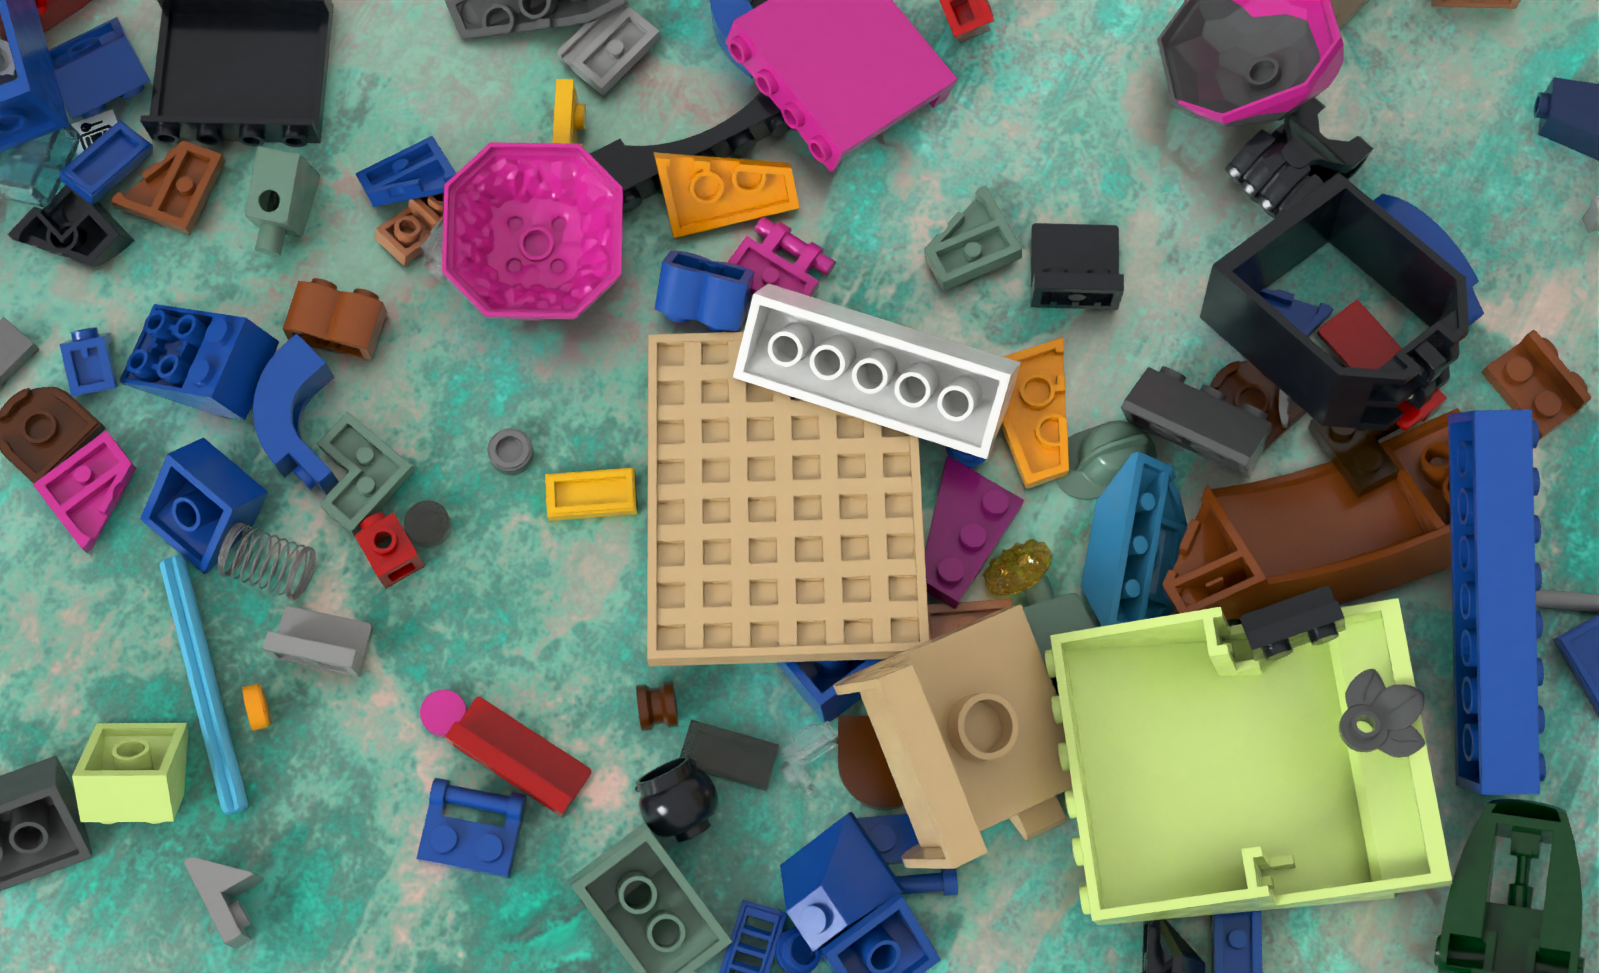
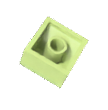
(132, 773)

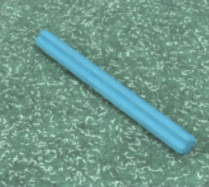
(204, 685)

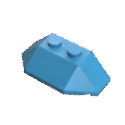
(1134, 542)

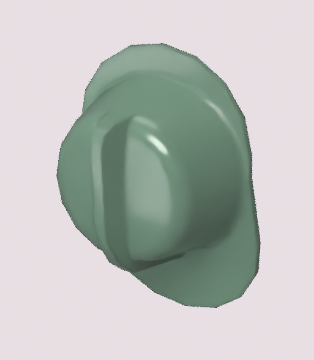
(1100, 454)

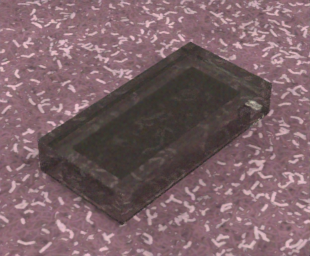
(731, 754)

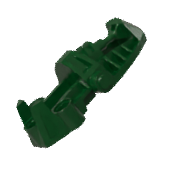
(1513, 936)

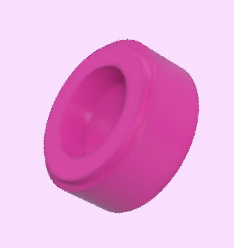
(441, 711)

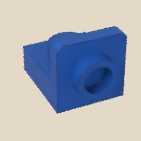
(88, 362)

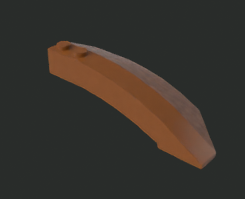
(1312, 532)

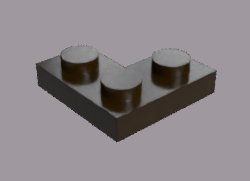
(1357, 455)

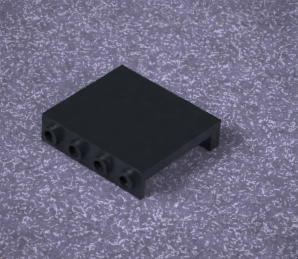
(240, 71)

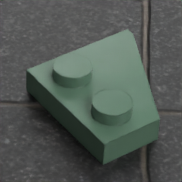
(972, 243)

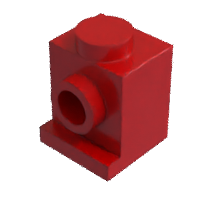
(967, 17)
(396, 560)

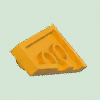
(722, 191)
(1037, 415)

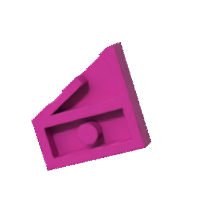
(87, 488)

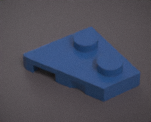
(407, 174)

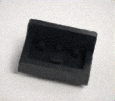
(1292, 623)

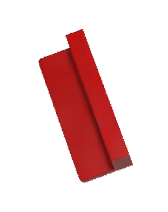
(1365, 344)
(519, 756)

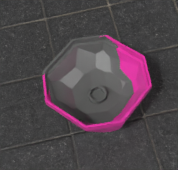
(1249, 58)

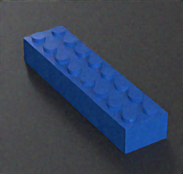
(1495, 601)

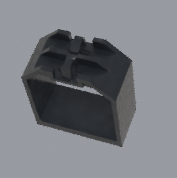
(1292, 361)

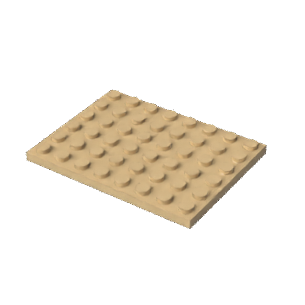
(774, 520)

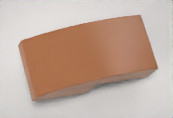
(411, 227)

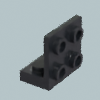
(1075, 266)

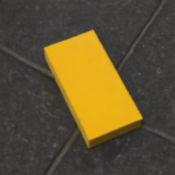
(591, 494)

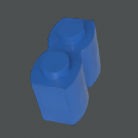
(704, 291)

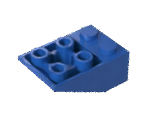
(200, 359)

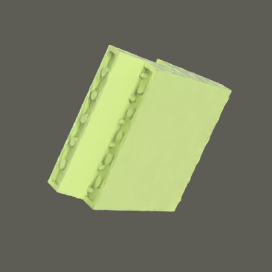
(1228, 774)

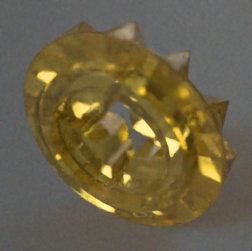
(1018, 568)

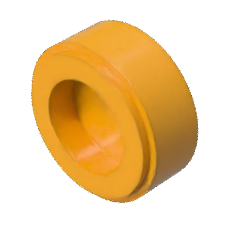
(256, 706)

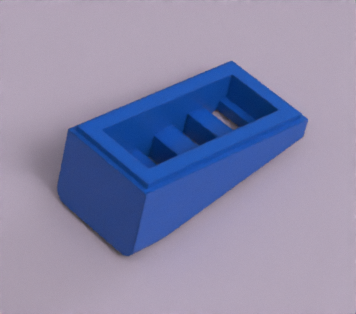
(761, 912)

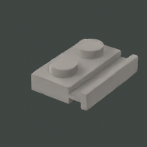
(609, 47)

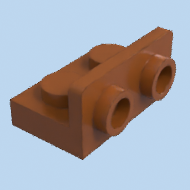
(1538, 381)

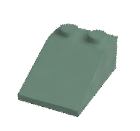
(649, 907)

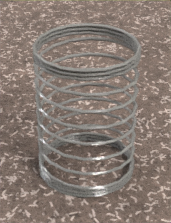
(241, 550)

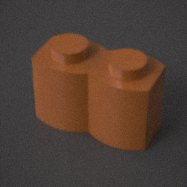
(335, 318)

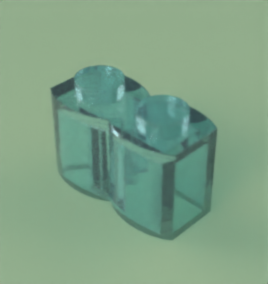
(32, 169)

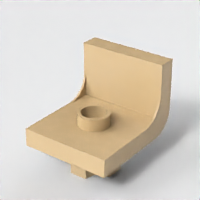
(965, 733)

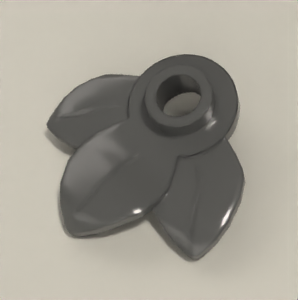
(1387, 711)

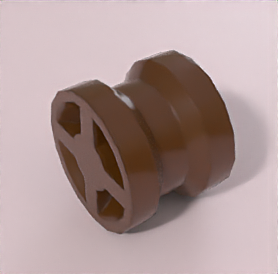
(657, 705)

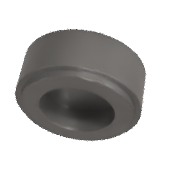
(510, 451)

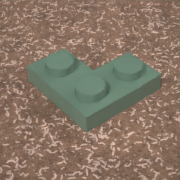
(372, 474)

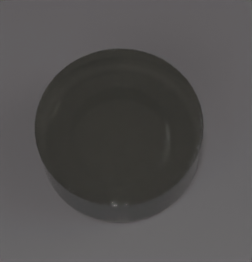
(427, 523)

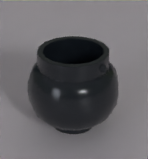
(677, 799)

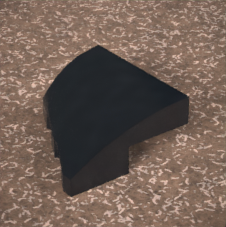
(73, 230)

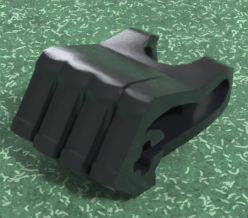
(1294, 161)

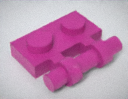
(774, 269)

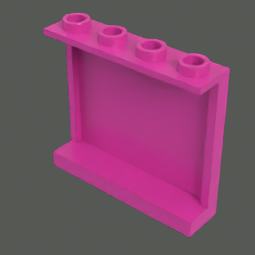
(839, 68)

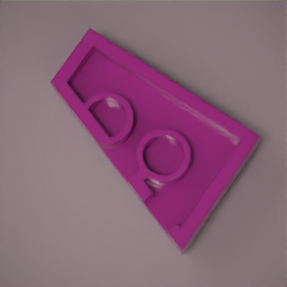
(965, 530)

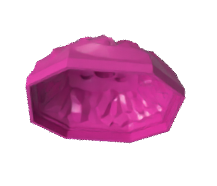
(532, 231)

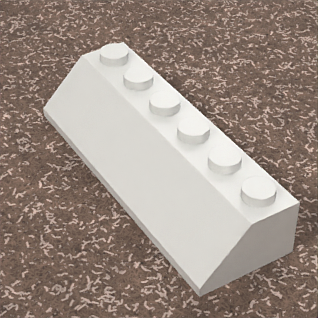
(875, 370)

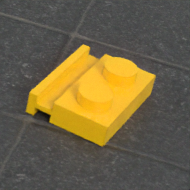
(568, 113)

